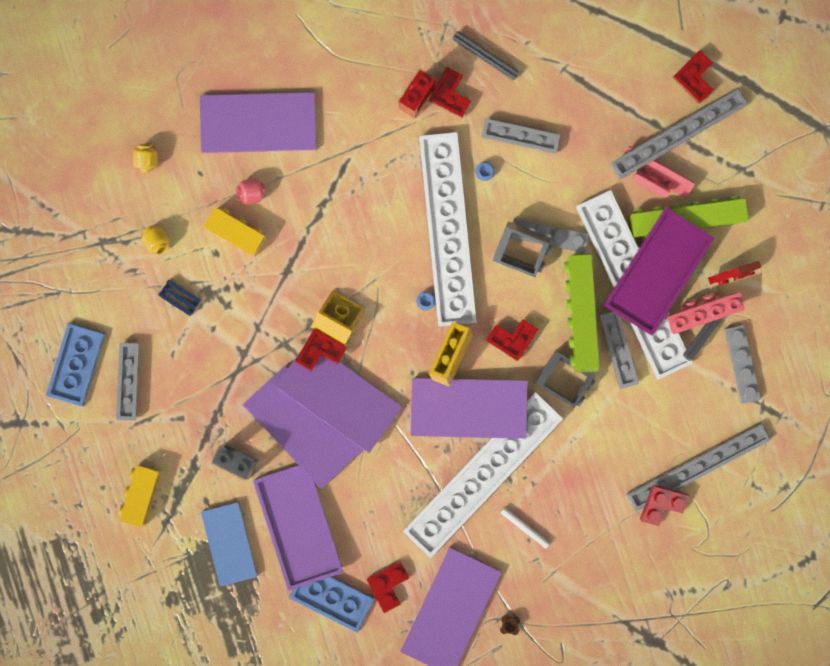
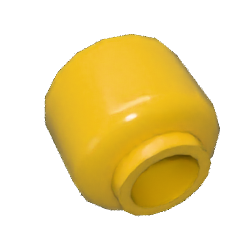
(145, 157)
(155, 240)

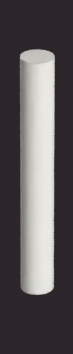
(526, 528)

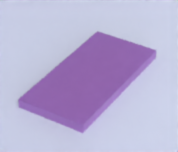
(257, 122)
(341, 400)
(469, 408)
(301, 434)
(298, 527)
(450, 610)

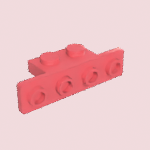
(662, 179)
(704, 310)

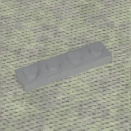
(520, 136)
(559, 237)
(618, 350)
(742, 364)
(128, 381)

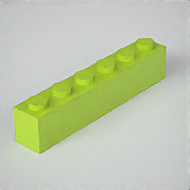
(701, 215)
(583, 314)

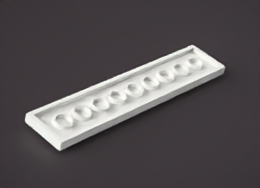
(447, 229)
(616, 249)
(479, 480)

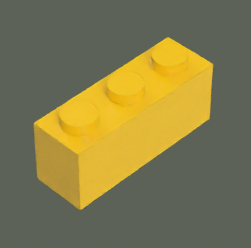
(235, 231)
(451, 354)
(139, 495)

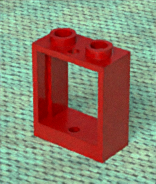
(415, 97)

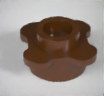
(509, 620)

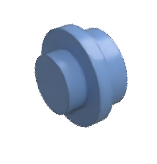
(485, 171)
(425, 300)

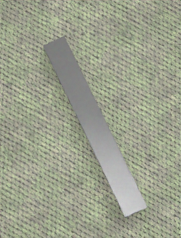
(678, 134)
(702, 464)

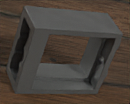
(517, 264)
(579, 398)
(234, 461)

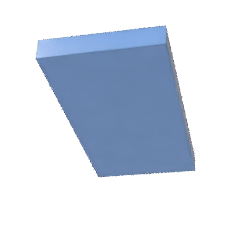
(75, 364)
(229, 544)
(335, 601)

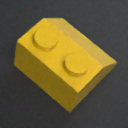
(338, 317)

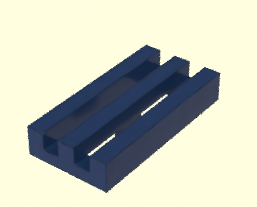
(166, 289)

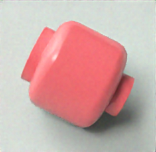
(250, 191)

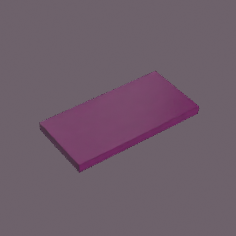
(658, 271)

